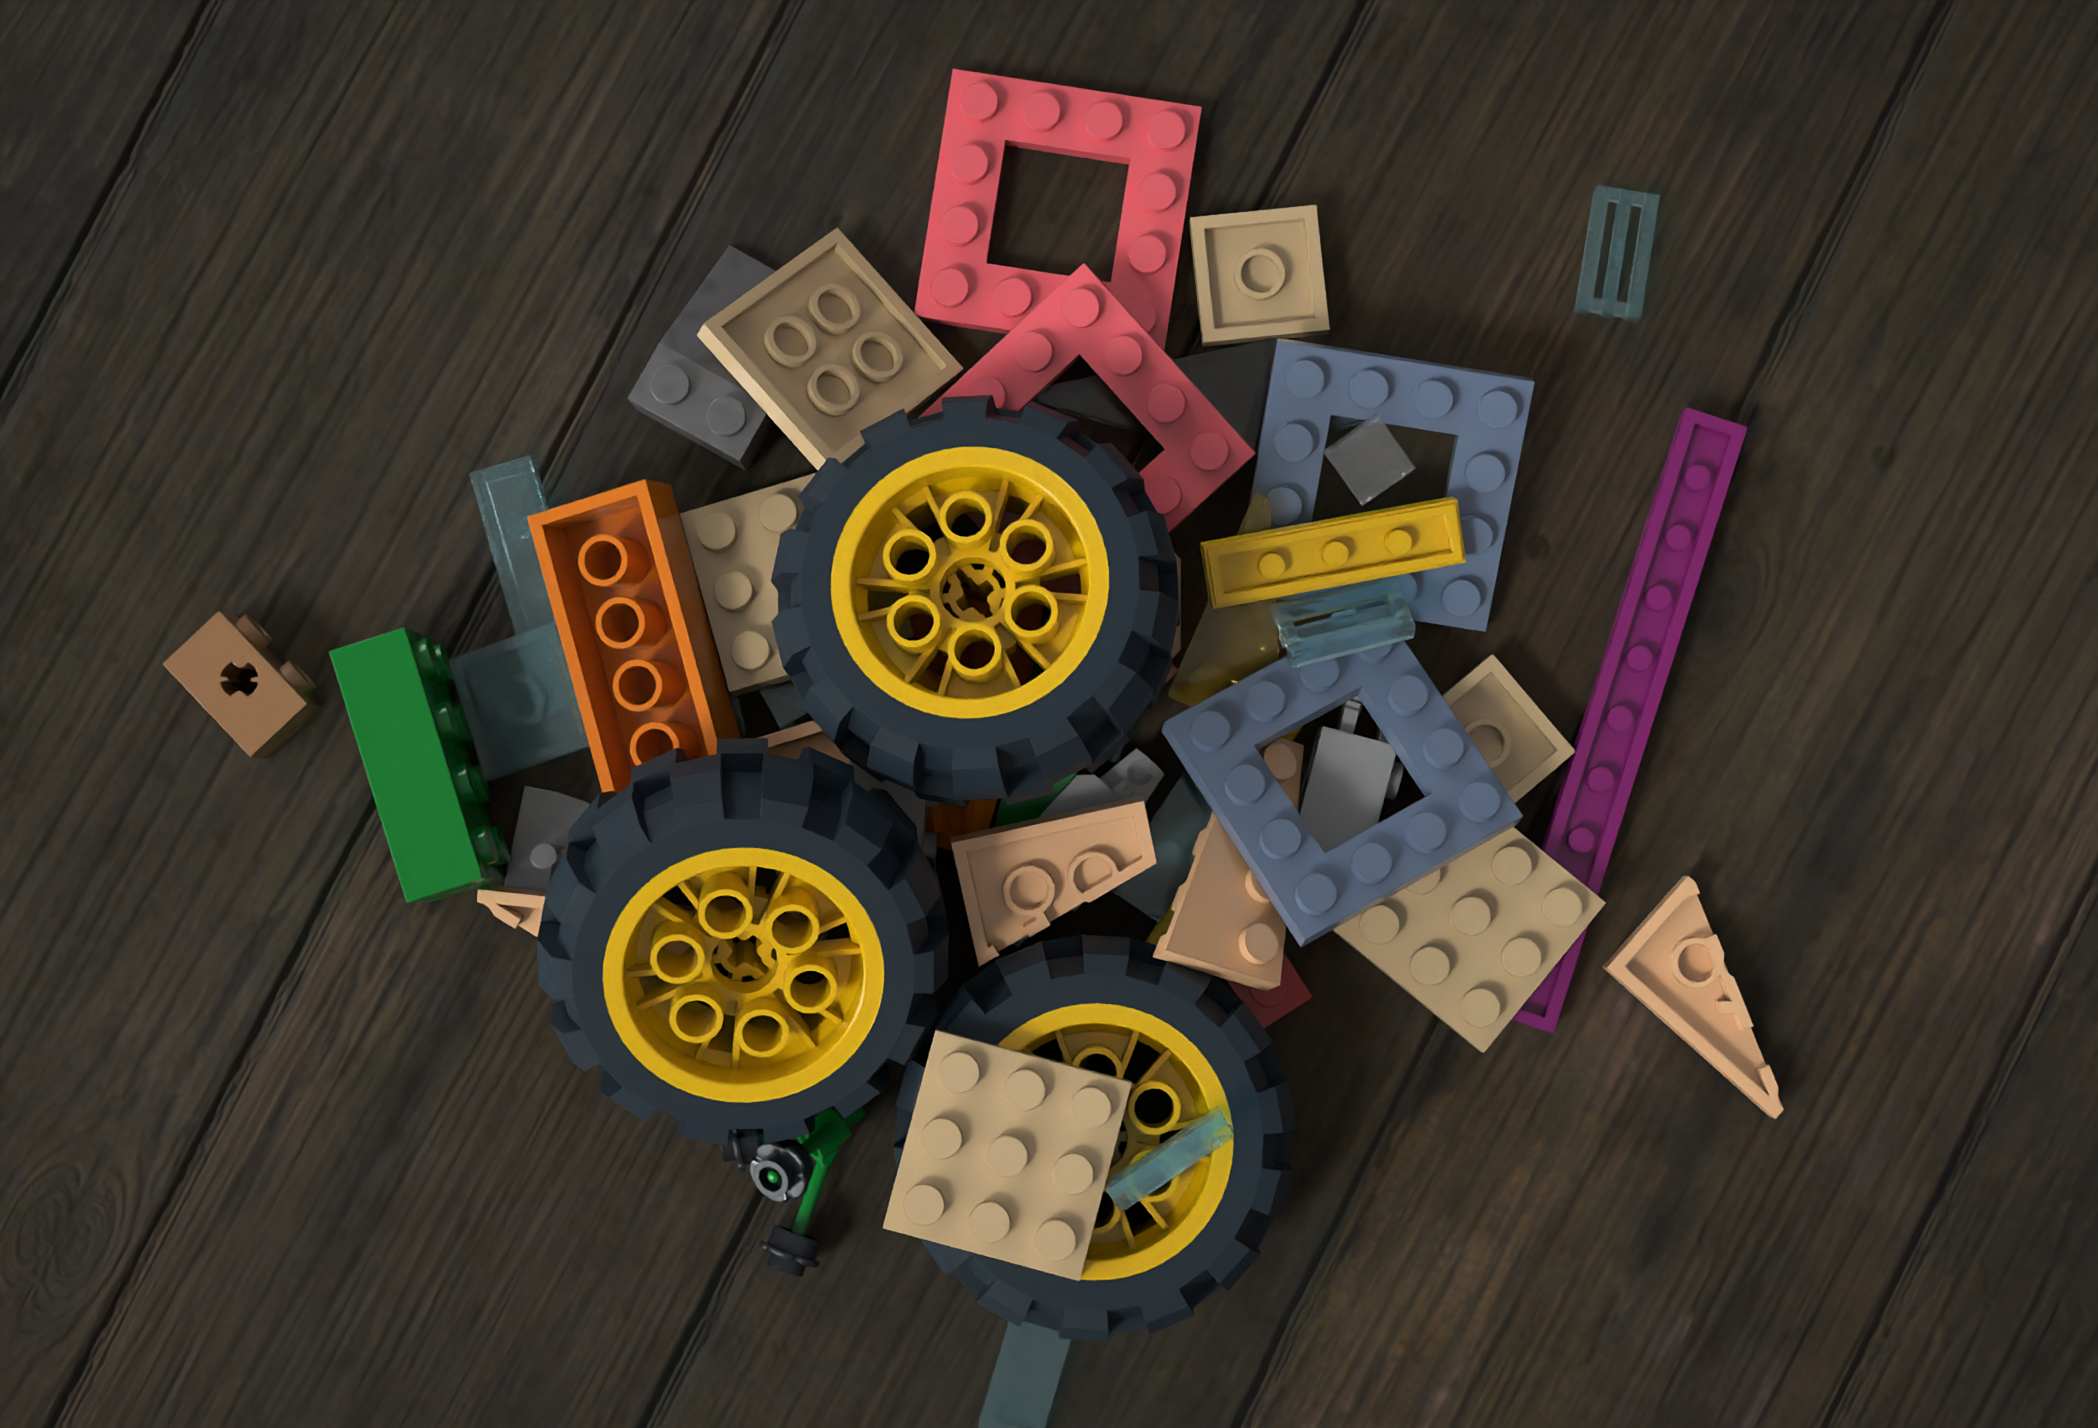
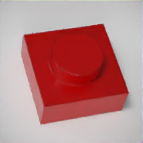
(1277, 1002)

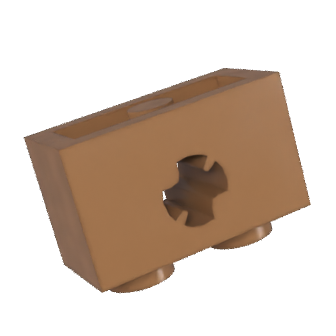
(210, 672)

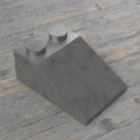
(687, 383)

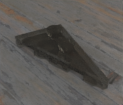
(1230, 378)

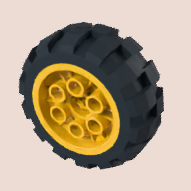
(982, 729)
(769, 1045)
(1213, 1053)

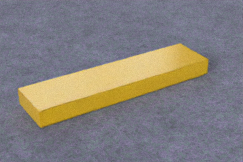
(1333, 552)

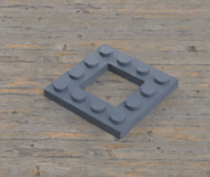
(1477, 406)
(1320, 889)

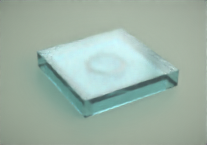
(519, 702)

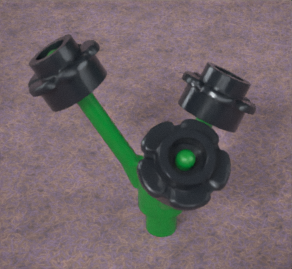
(784, 1172)

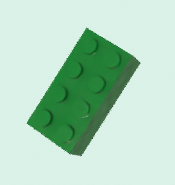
(420, 764)

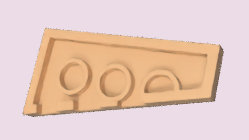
(1221, 912)

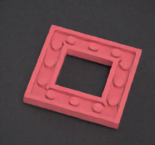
(1003, 111)
(1091, 323)

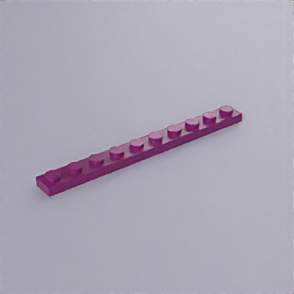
(1635, 670)

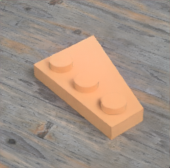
(1042, 867)

